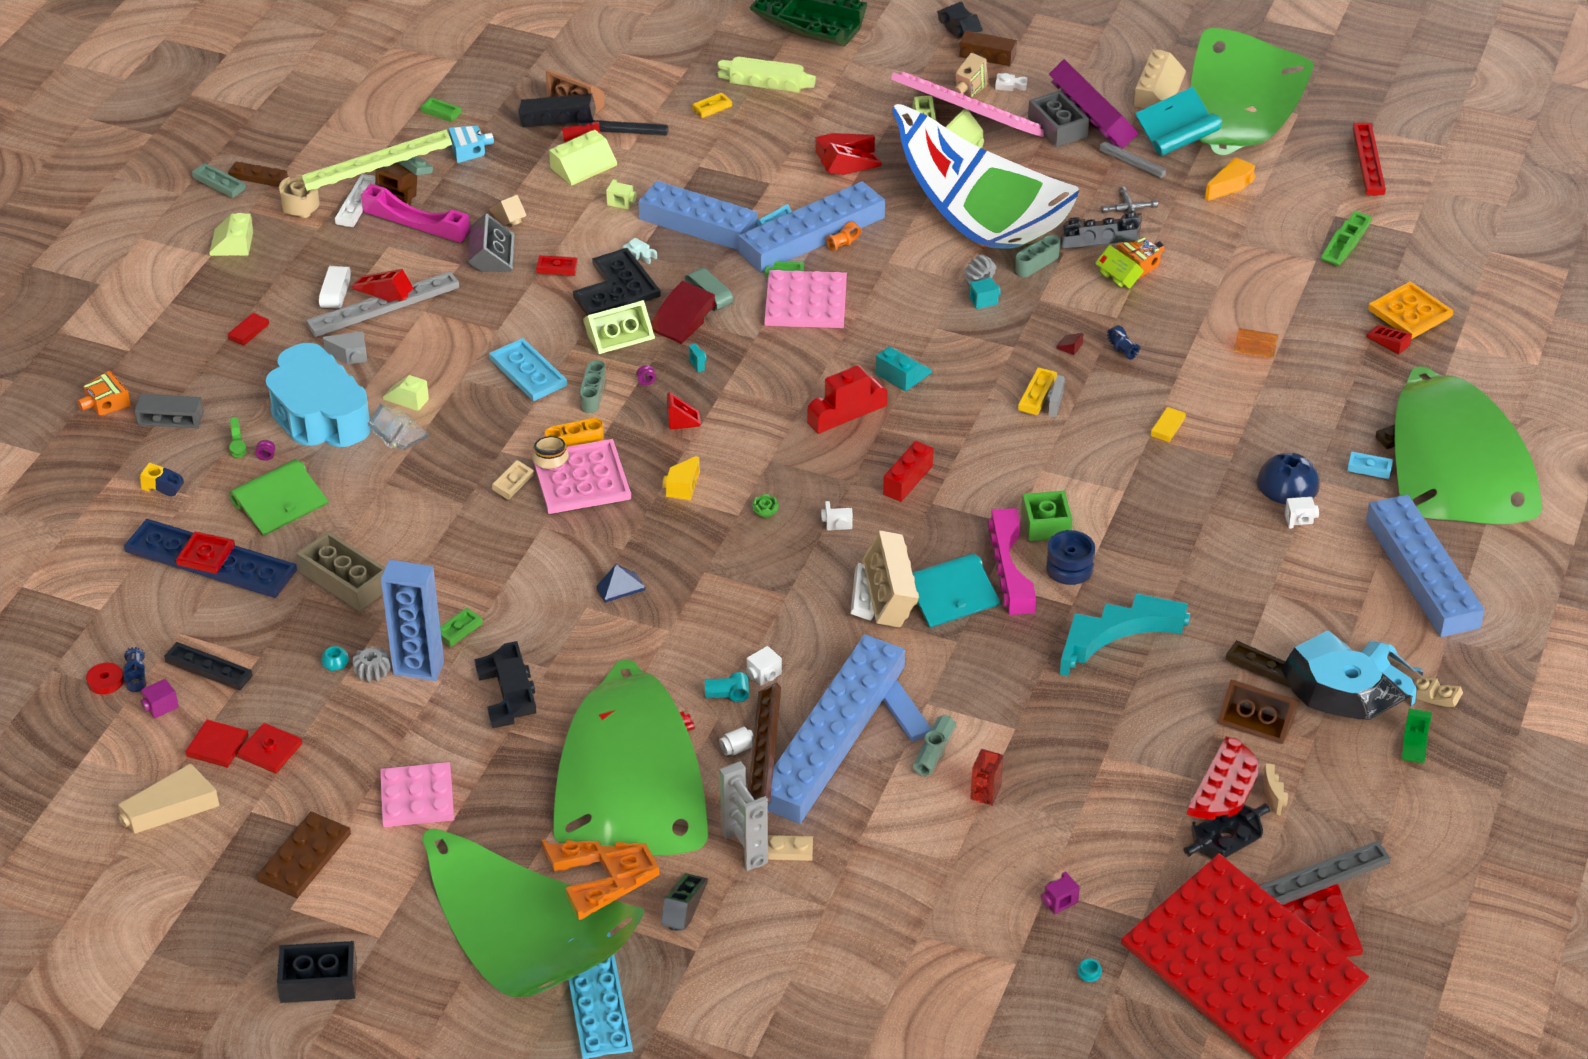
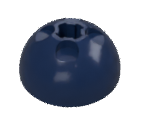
(1288, 477)

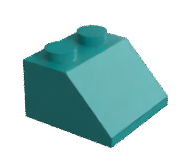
(900, 368)

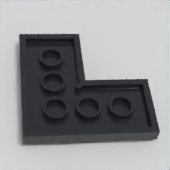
(623, 284)

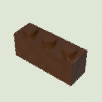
(993, 48)

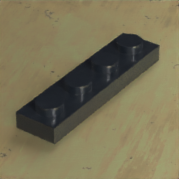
(208, 666)

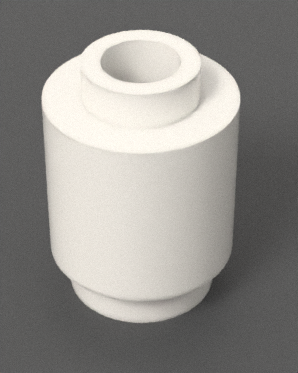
(736, 741)

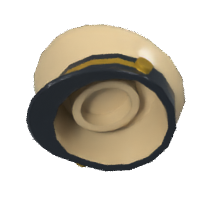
(550, 452)

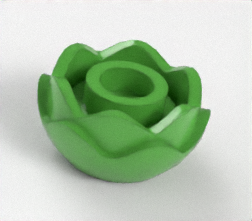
(765, 506)

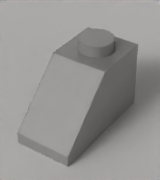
(346, 347)

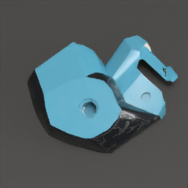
(1345, 681)

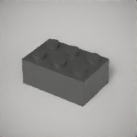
(1058, 118)

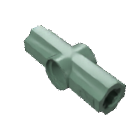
(934, 745)

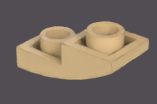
(1432, 692)
(1274, 789)

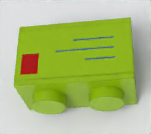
(1119, 266)

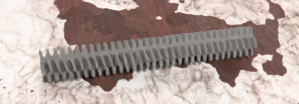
(1133, 160)

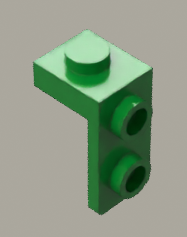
(1416, 735)

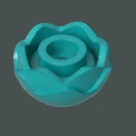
(334, 658)

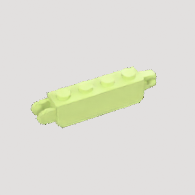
(766, 74)

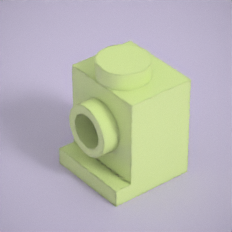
(620, 195)

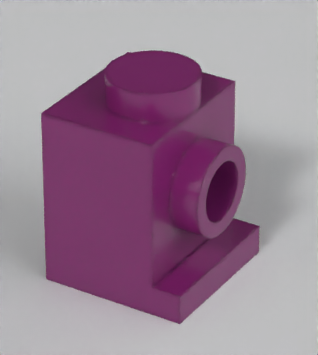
(1060, 893)

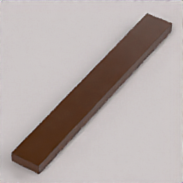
(764, 742)

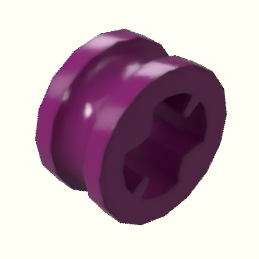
(646, 369)
(265, 455)

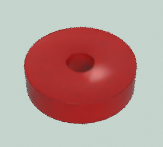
(105, 678)

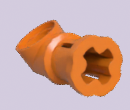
(843, 238)

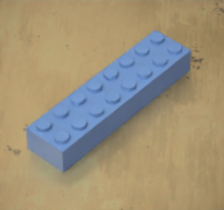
(808, 226)
(1425, 565)

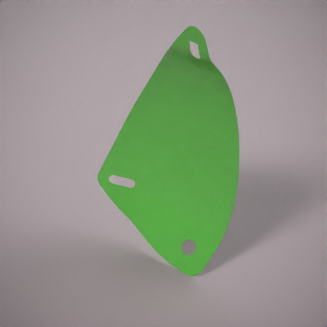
(1242, 78)

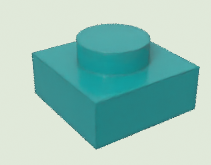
(697, 357)

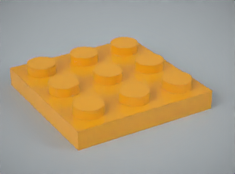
(1410, 309)

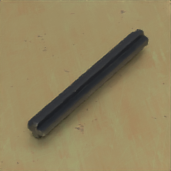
(630, 127)

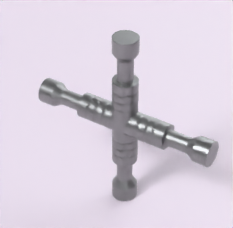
(1128, 205)

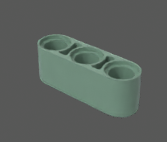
(1037, 255)
(705, 280)
(593, 386)

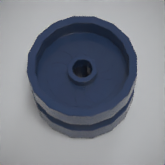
(1070, 557)

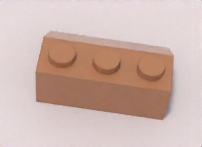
(564, 85)

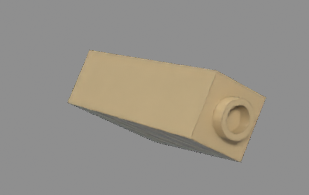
(168, 800)

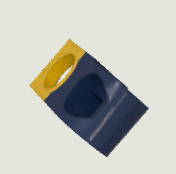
(161, 479)

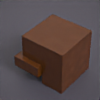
(398, 181)

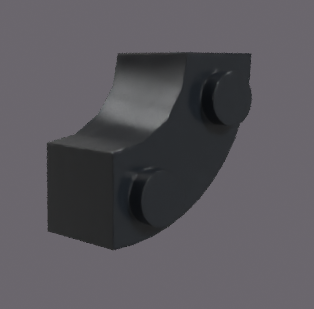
(959, 19)

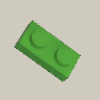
(460, 627)

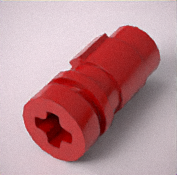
(576, 131)

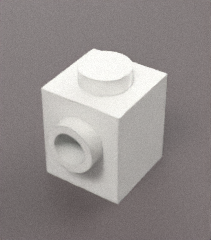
(764, 666)

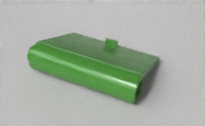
(278, 496)

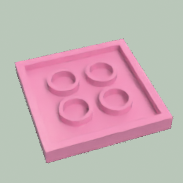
(416, 794)

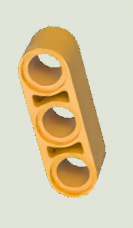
(578, 432)

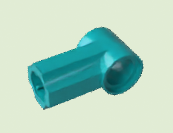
(734, 687)

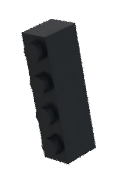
(557, 110)

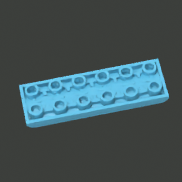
(600, 1011)

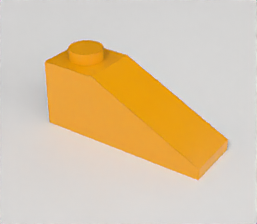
(1230, 179)

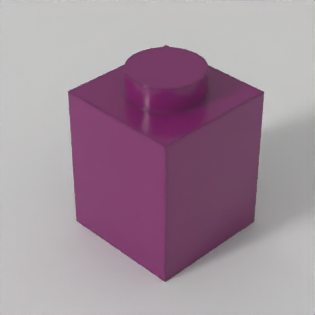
(159, 698)

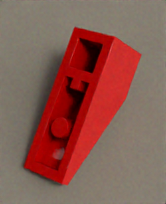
(858, 141)
(848, 160)
(385, 285)

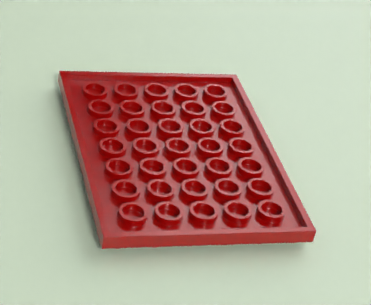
(1244, 960)

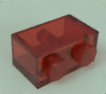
(986, 777)

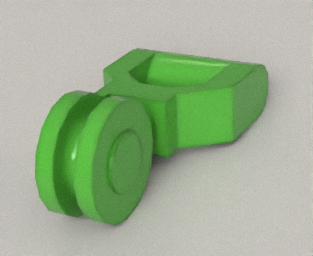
(237, 447)

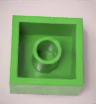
(1045, 514)

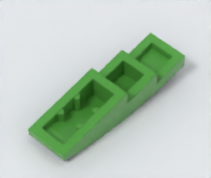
(1346, 238)

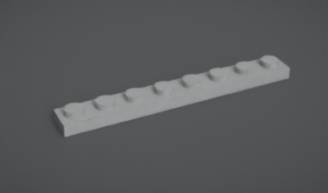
(375, 306)

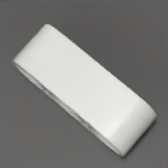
(334, 287)

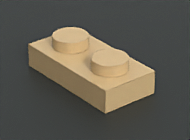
(512, 479)
(790, 847)

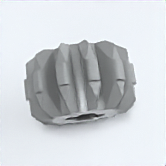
(979, 268)
(371, 664)

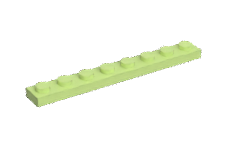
(376, 160)

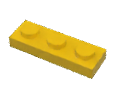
(1037, 391)

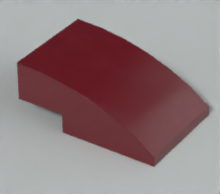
(683, 312)

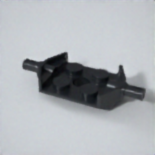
(1243, 827)

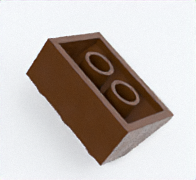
(1258, 711)

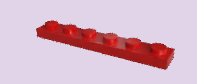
(1369, 159)

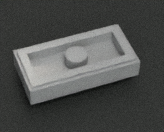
(1055, 396)

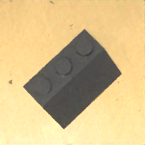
(491, 245)

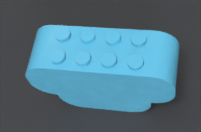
(317, 398)

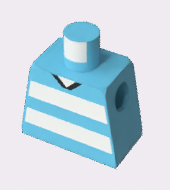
(468, 142)

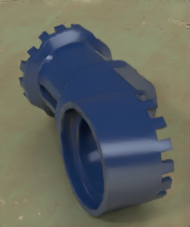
(1122, 342)
(131, 673)

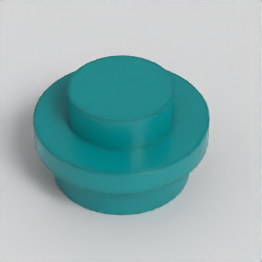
(1089, 970)

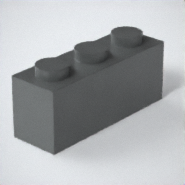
(169, 411)

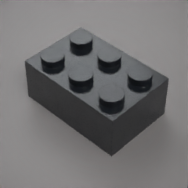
(317, 972)

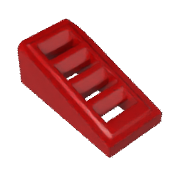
(1393, 340)

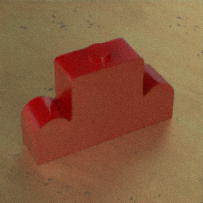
(846, 398)

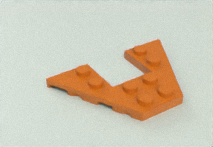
(625, 865)

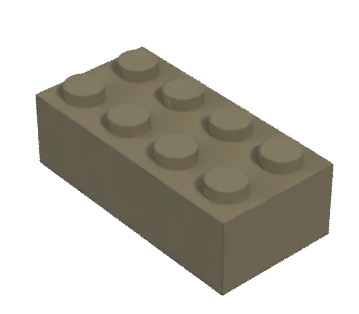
(342, 570)

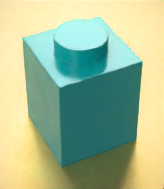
(984, 293)

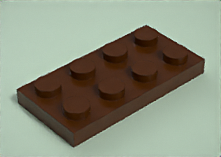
(303, 854)

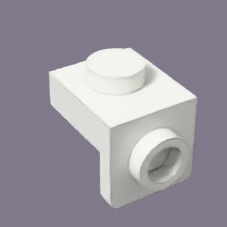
(837, 518)

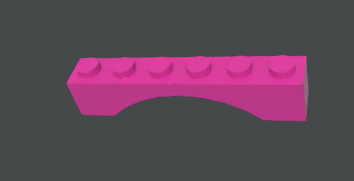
(383, 204)
(1018, 590)

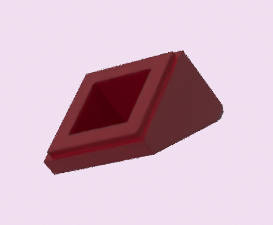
(1071, 343)

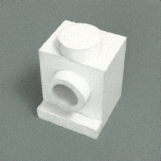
(1300, 511)

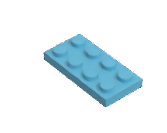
(528, 369)

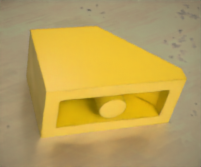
(682, 479)

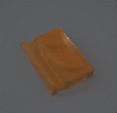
(1256, 342)

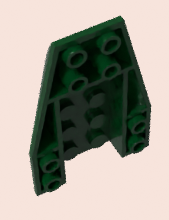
(819, 20)

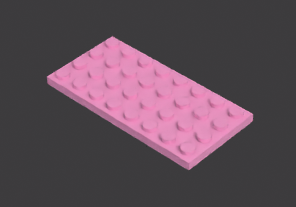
(968, 103)

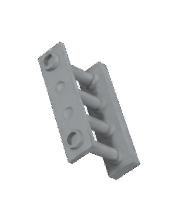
(744, 815)

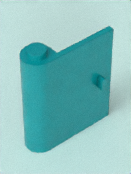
(1177, 121)
(954, 590)

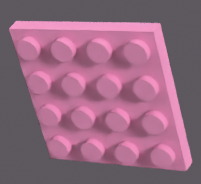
(806, 299)
(586, 479)

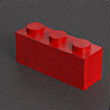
(908, 471)

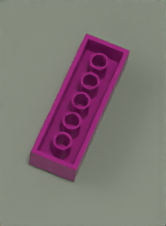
(1093, 104)

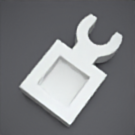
(1009, 82)

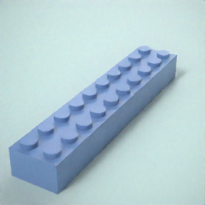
(833, 727)

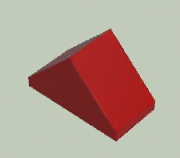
(681, 414)

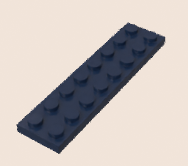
(241, 568)

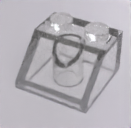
(396, 428)

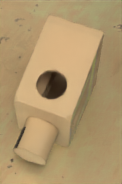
(972, 76)

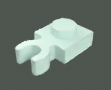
(641, 250)

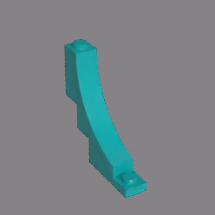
(1146, 615)

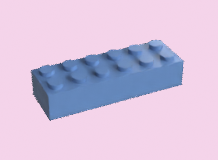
(696, 214)
(412, 620)

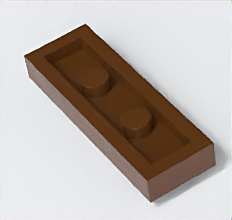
(257, 174)

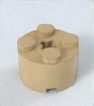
(296, 198)

